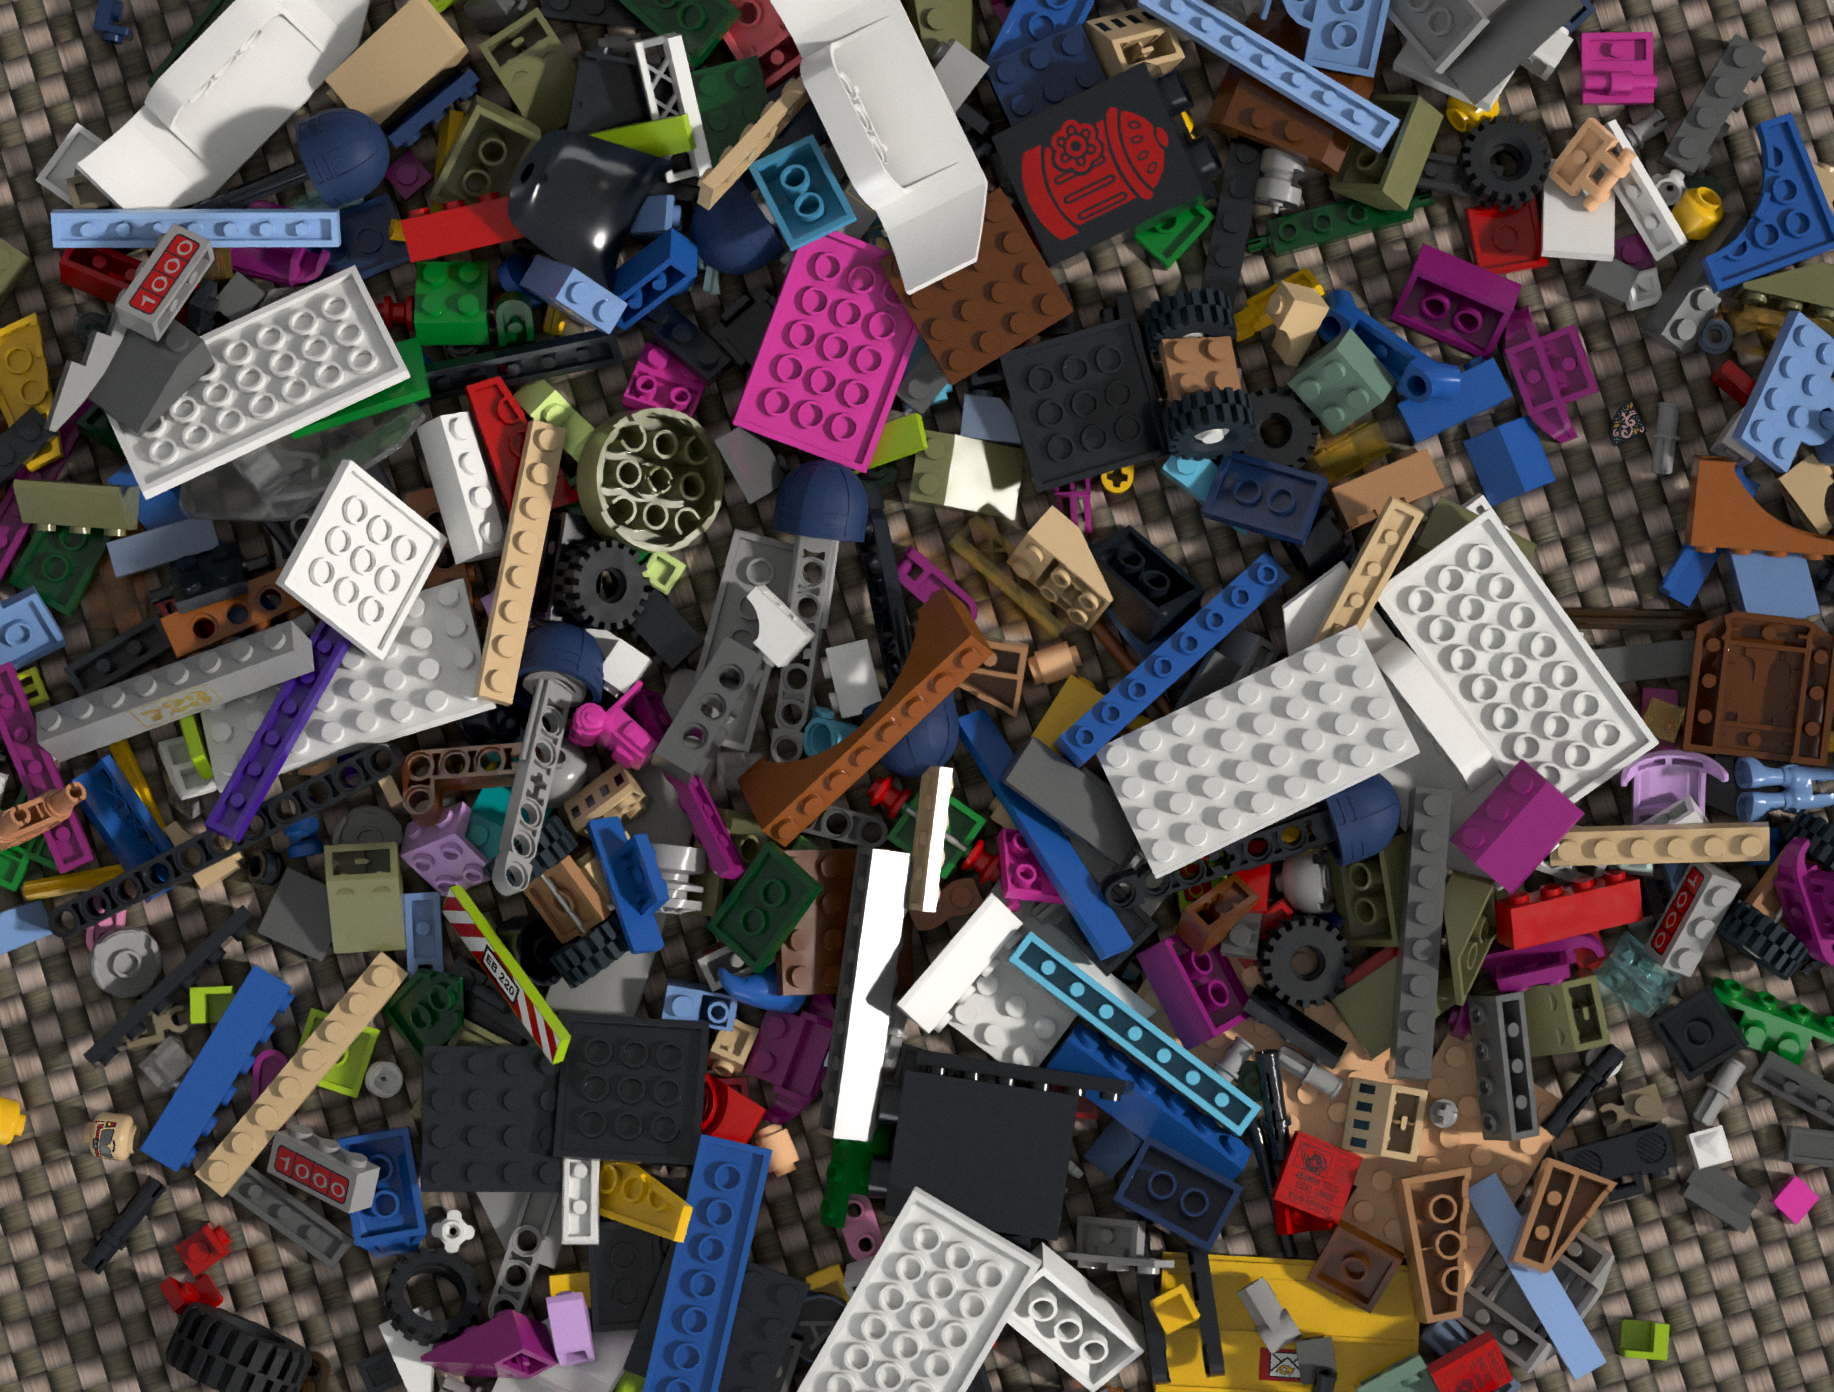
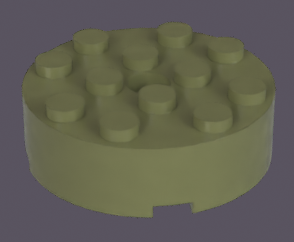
(617, 487)

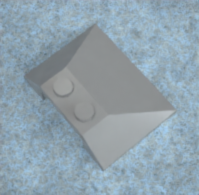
(1498, 1304)

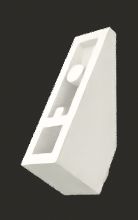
(415, 1374)

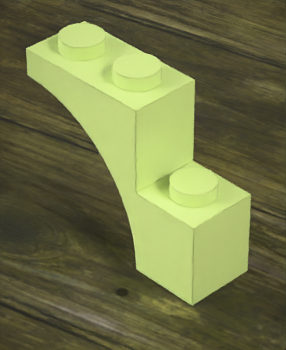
(547, 405)

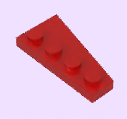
(503, 434)

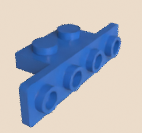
(631, 880)

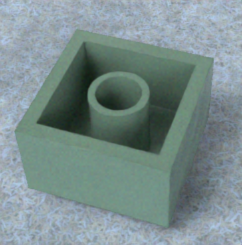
(1342, 381)

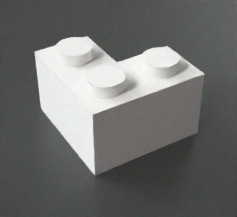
(622, 663)

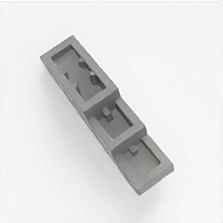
(80, 379)

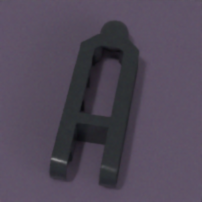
(1205, 1305)

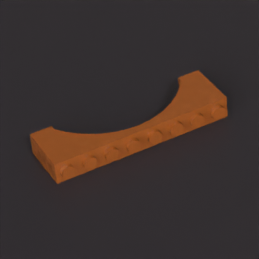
(1728, 517)
(943, 654)

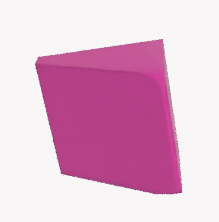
(1794, 1199)

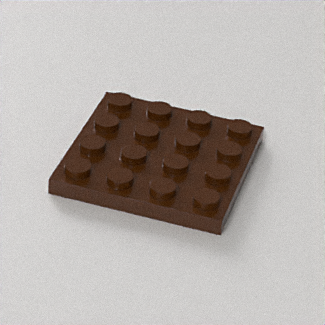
(988, 304)
(814, 950)

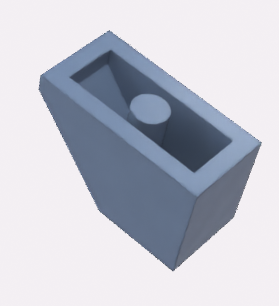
(988, 419)

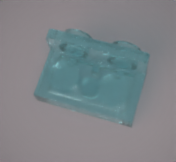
(1636, 976)

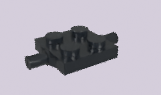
(209, 577)

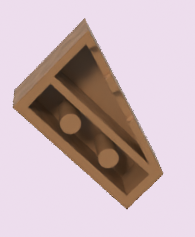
(1363, 498)
(1000, 676)
(1555, 1213)

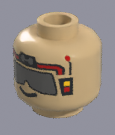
(112, 1136)

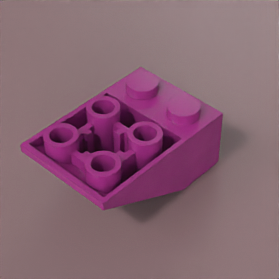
(500, 1348)

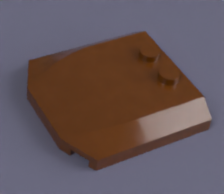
(1266, 116)
(1760, 689)

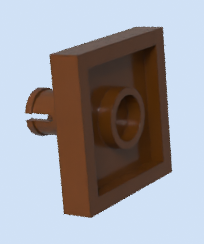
(1355, 1266)

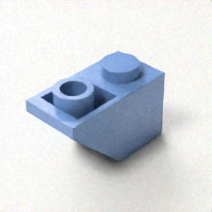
(656, 217)
(698, 1003)

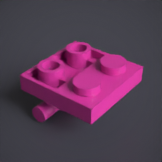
(1617, 68)
(662, 383)
(1021, 873)

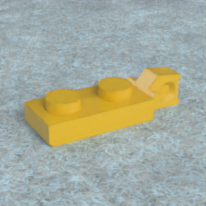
(1254, 316)

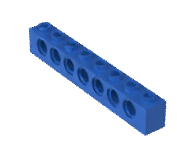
(1171, 660)

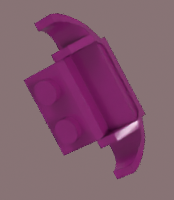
(278, 264)
(1548, 372)
(1807, 900)
(1536, 964)
(792, 1056)

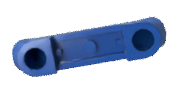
(1416, 372)

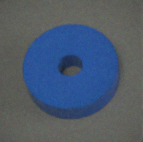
(512, 272)

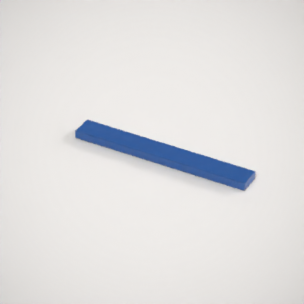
(1045, 840)

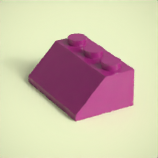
(1456, 301)
(1517, 826)
(1195, 991)

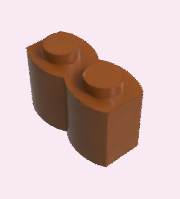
(955, 900)

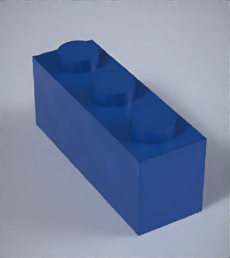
(654, 275)
(1480, 390)

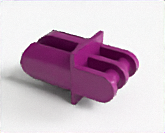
(1072, 498)

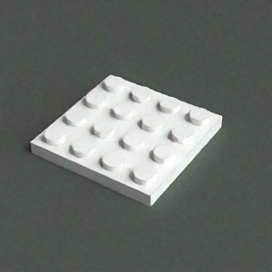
(362, 560)

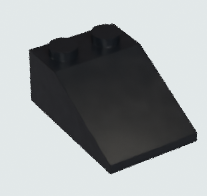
(1147, 587)

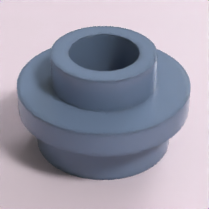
(1724, 331)

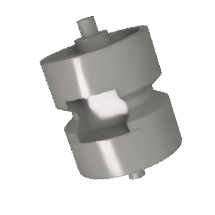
(1280, 181)

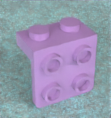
(443, 852)

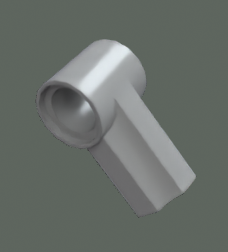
(1271, 1320)

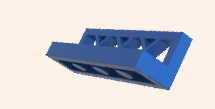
(1692, 567)
(115, 823)

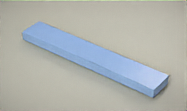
(1541, 1291)

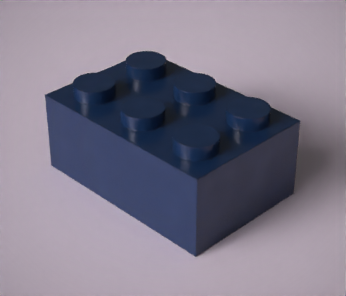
(1177, 1195)

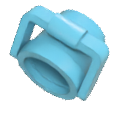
(824, 731)

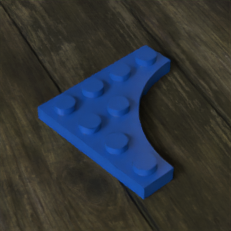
(1789, 217)

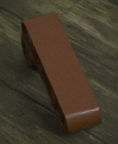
(440, 779)

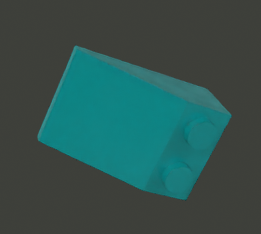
(489, 816)

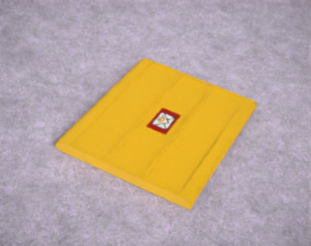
(1360, 1339)

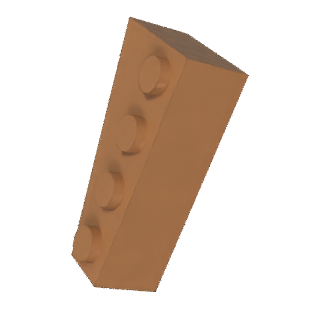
(1434, 1238)

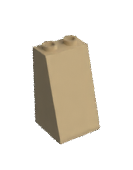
(398, 64)

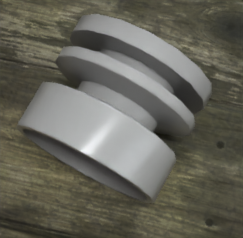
(675, 867)

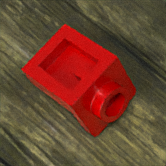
(1294, 1221)
(204, 1248)
(182, 1294)

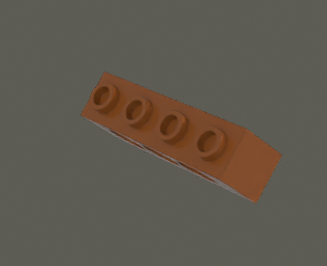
(426, 505)
(180, 627)

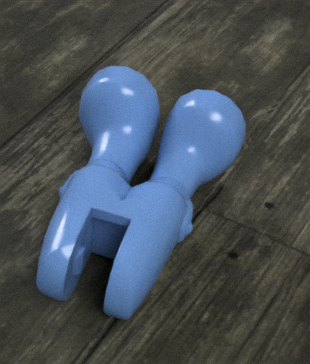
(1796, 783)

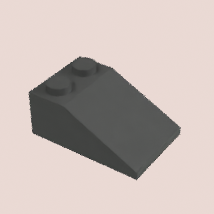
(150, 376)
(752, 462)

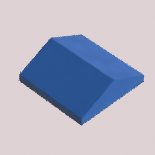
(1509, 460)

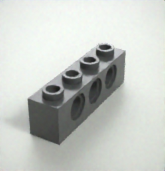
(729, 661)

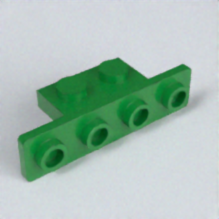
(1772, 1022)
(850, 1173)

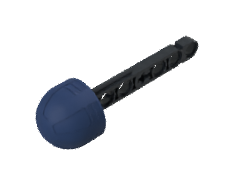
(340, 154)
(937, 734)
(1351, 823)

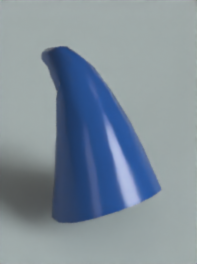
(760, 990)

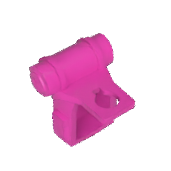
(615, 730)

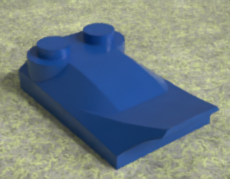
(397, 1213)

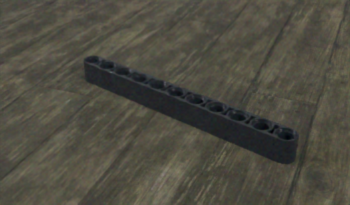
(210, 849)

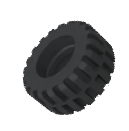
(235, 1352)

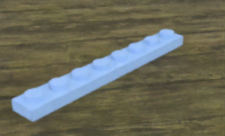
(1277, 69)
(221, 226)

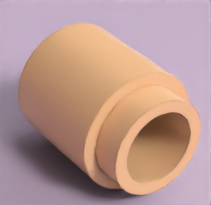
(1054, 663)
(784, 1151)

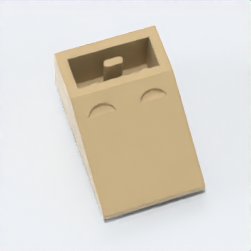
(1062, 568)

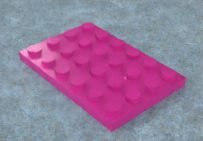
(829, 354)

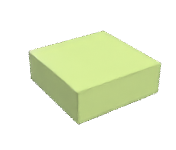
(663, 571)

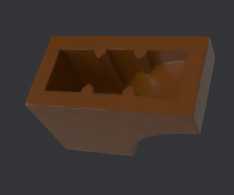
(1215, 913)

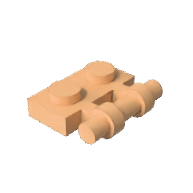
(1584, 156)

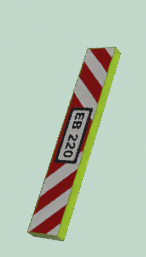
(506, 974)

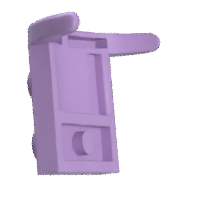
(1665, 778)

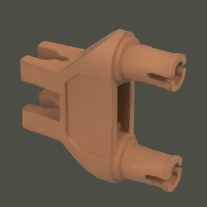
(38, 815)

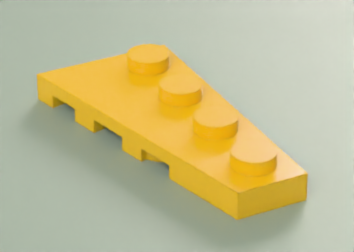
(26, 380)
(642, 1201)

